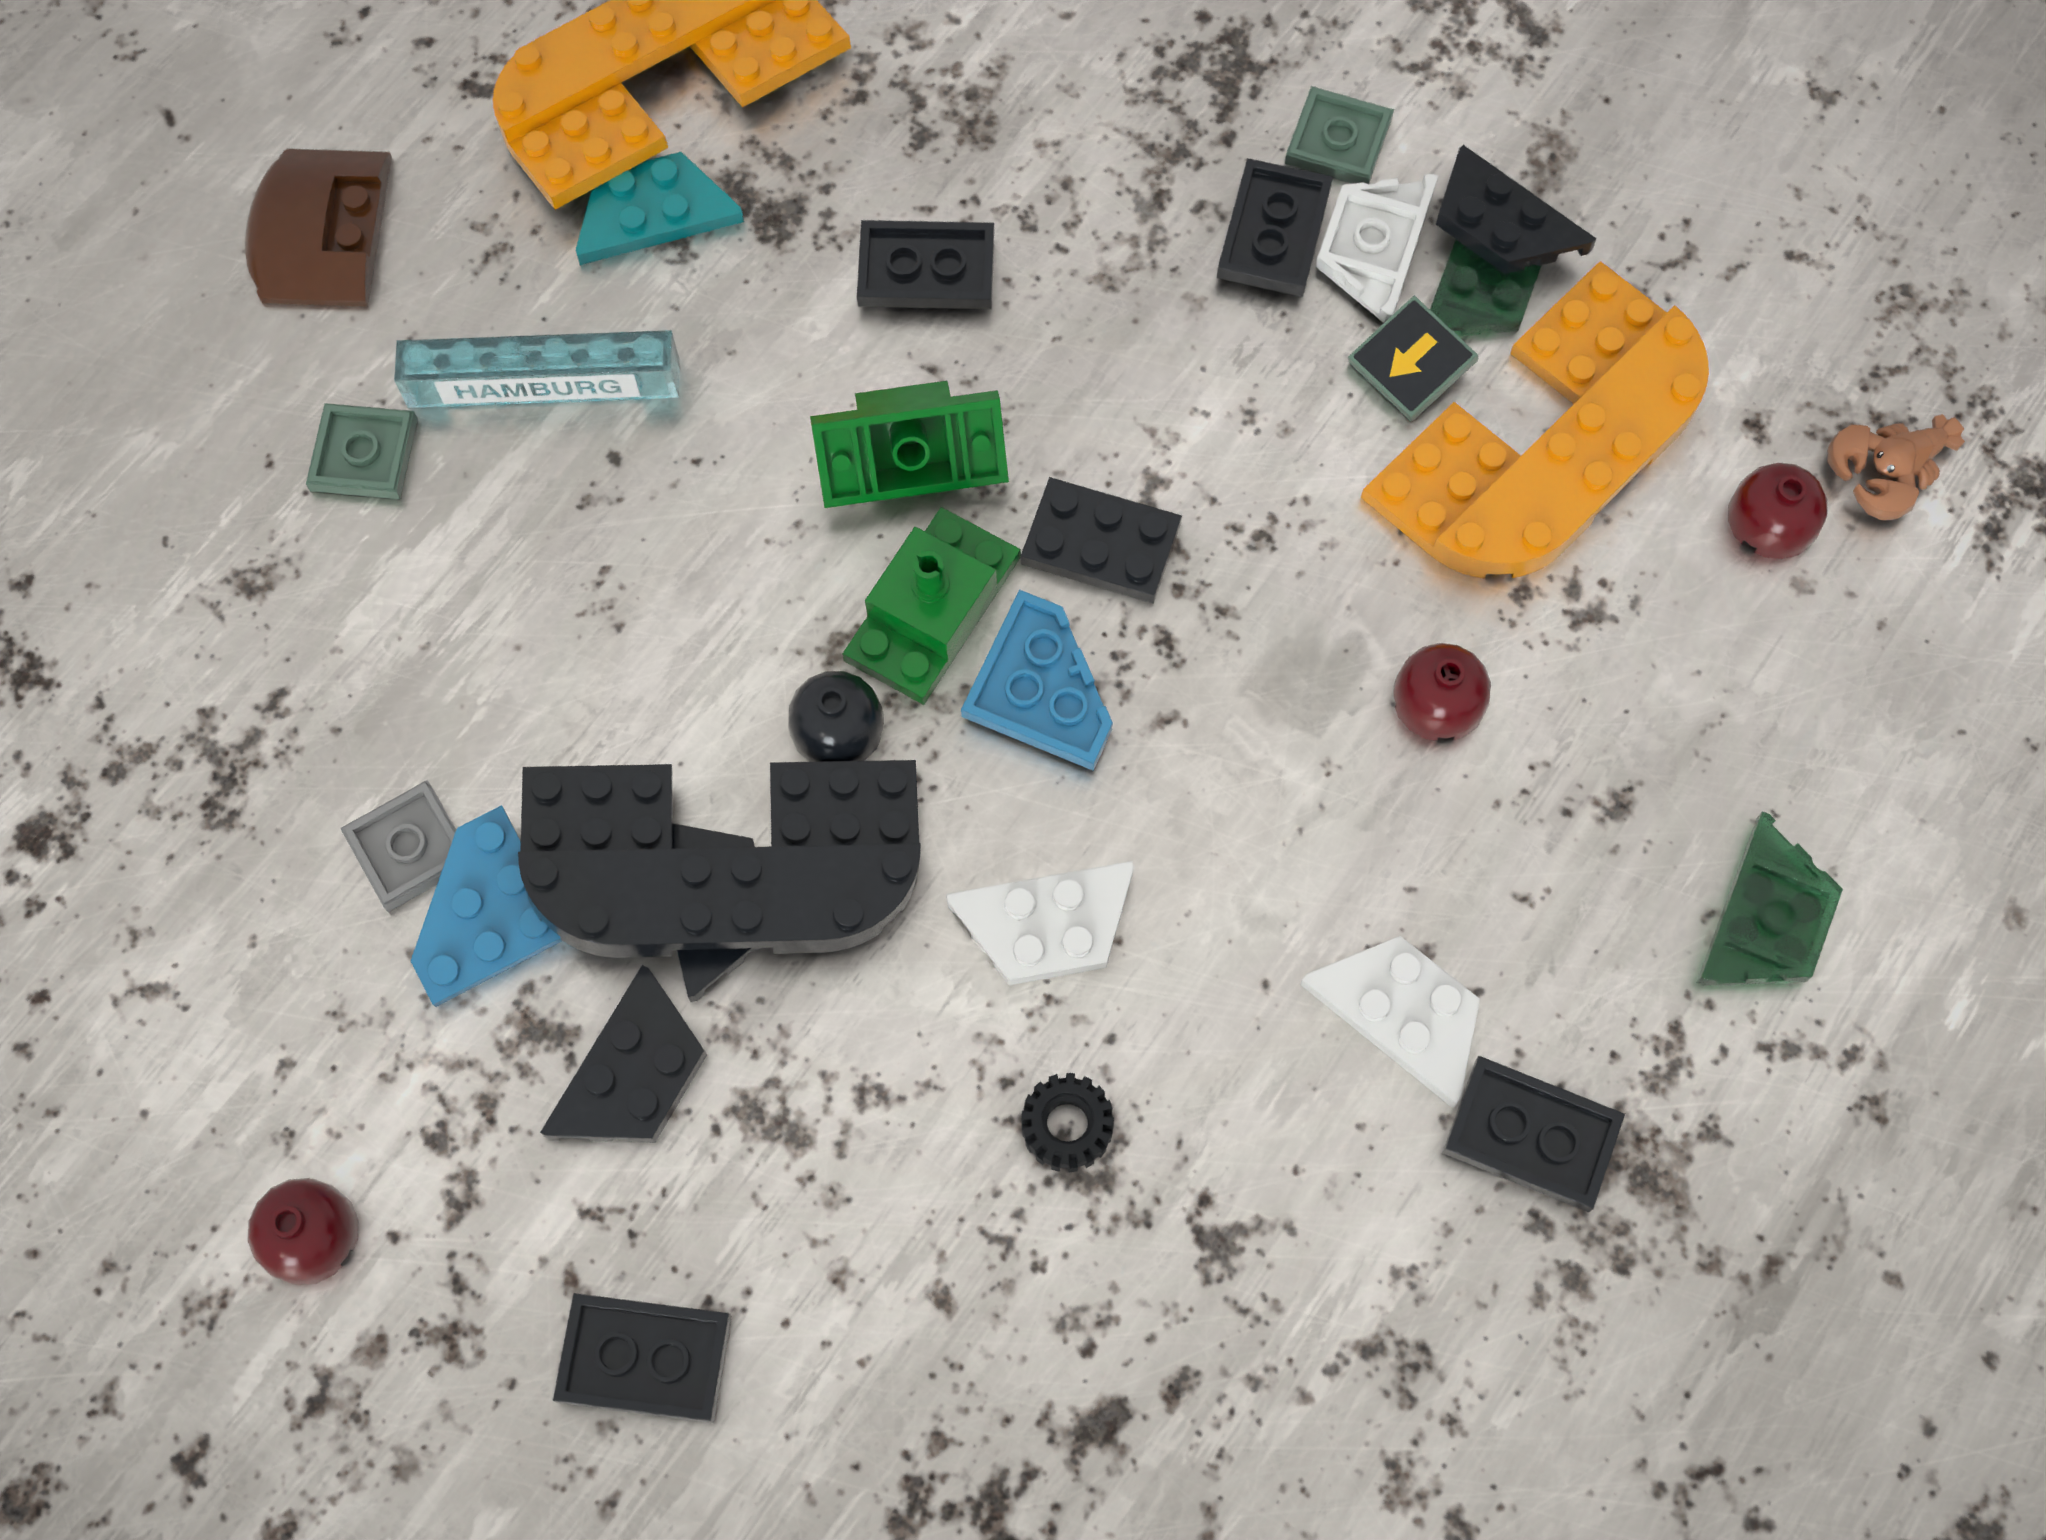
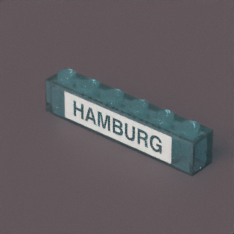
(537, 369)

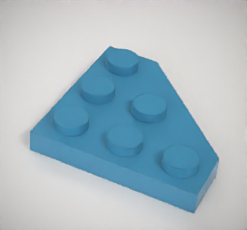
(1040, 685)
(478, 912)

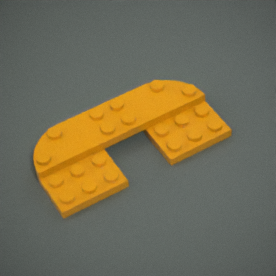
(579, 125)
(1632, 393)

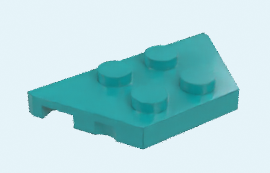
(653, 206)

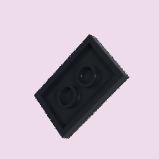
(1274, 227)
(925, 264)
(1101, 540)
(1534, 1133)
(642, 1358)

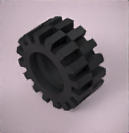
(1067, 1153)

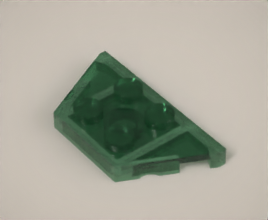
(1479, 296)
(1772, 914)

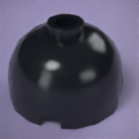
(835, 718)

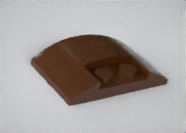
(317, 227)

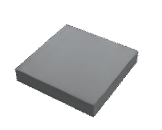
(402, 844)

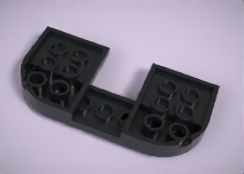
(614, 887)

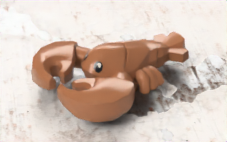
(1896, 457)

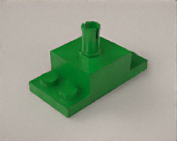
(909, 444)
(929, 603)

